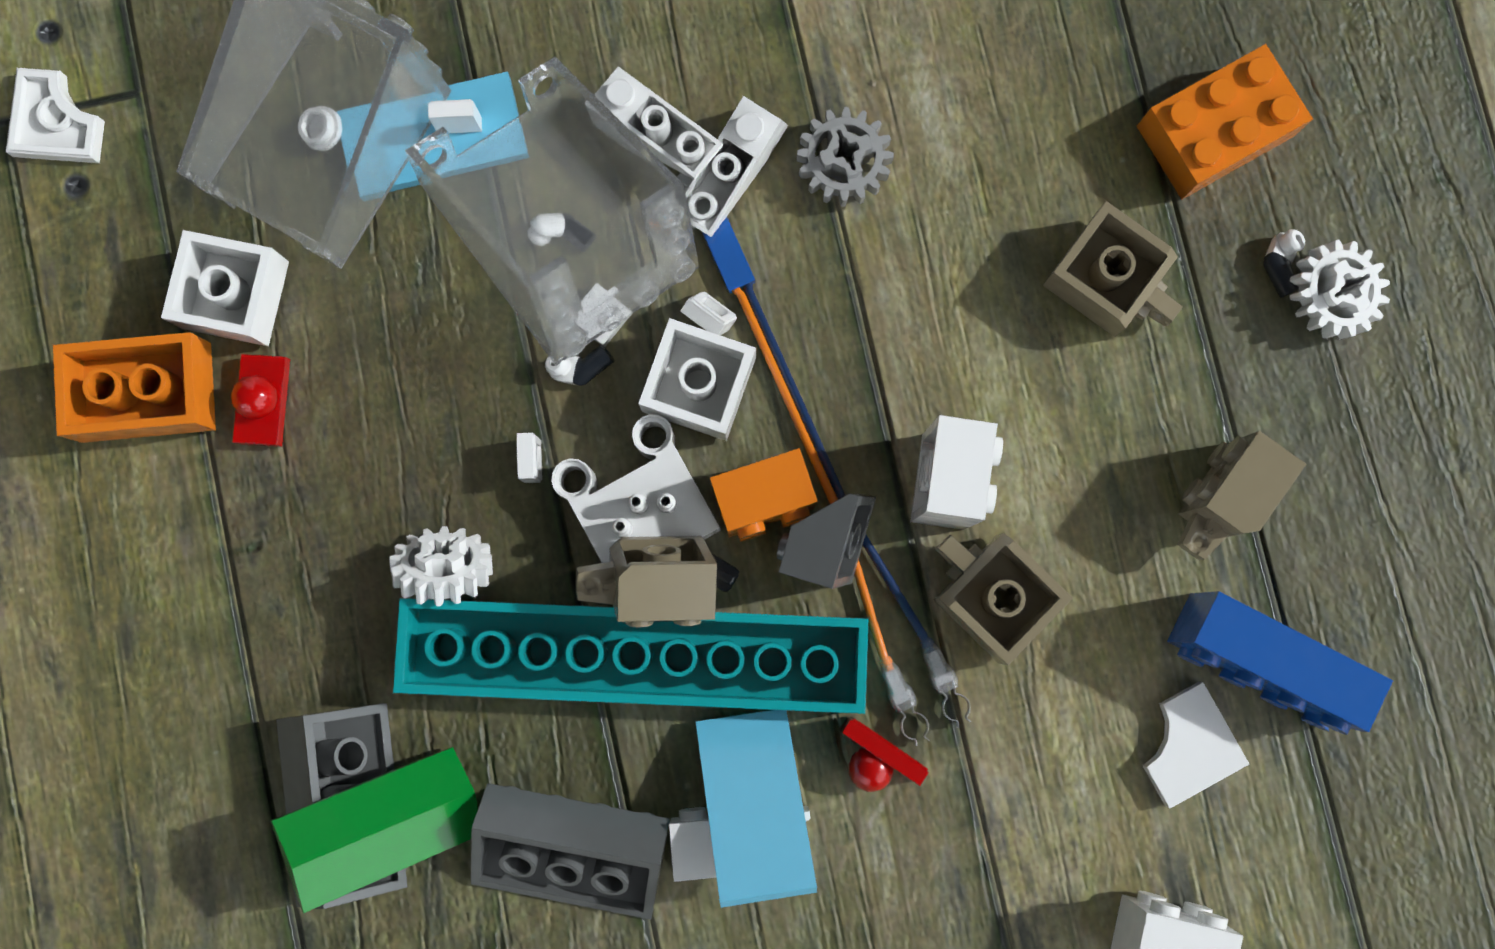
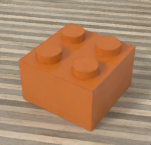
(764, 494)

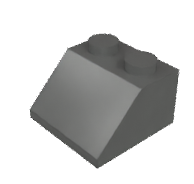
(827, 542)

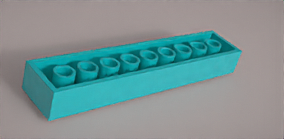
(595, 658)

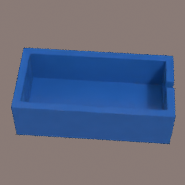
(1280, 662)

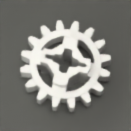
(1323, 276)
(438, 566)

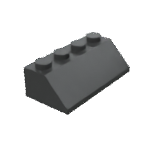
(331, 754)
(568, 850)

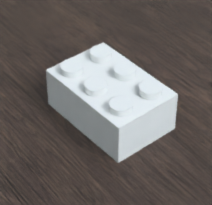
(956, 473)

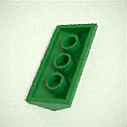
(376, 828)

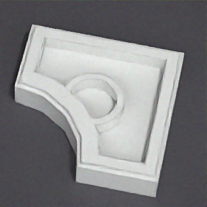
(47, 121)
(1195, 747)

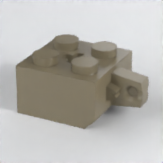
(1132, 288)
(1237, 492)
(654, 580)
(970, 596)

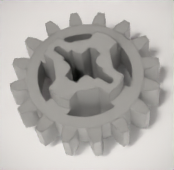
(861, 147)

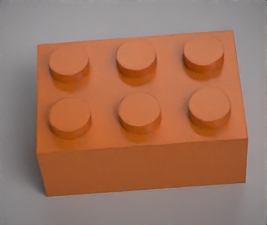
(1224, 121)
(134, 387)

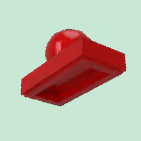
(260, 400)
(874, 764)

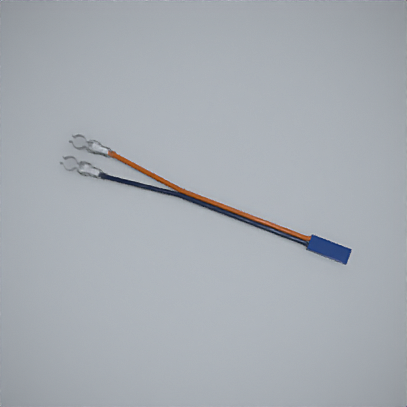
(736, 276)

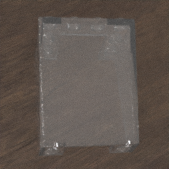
(311, 117)
(564, 212)

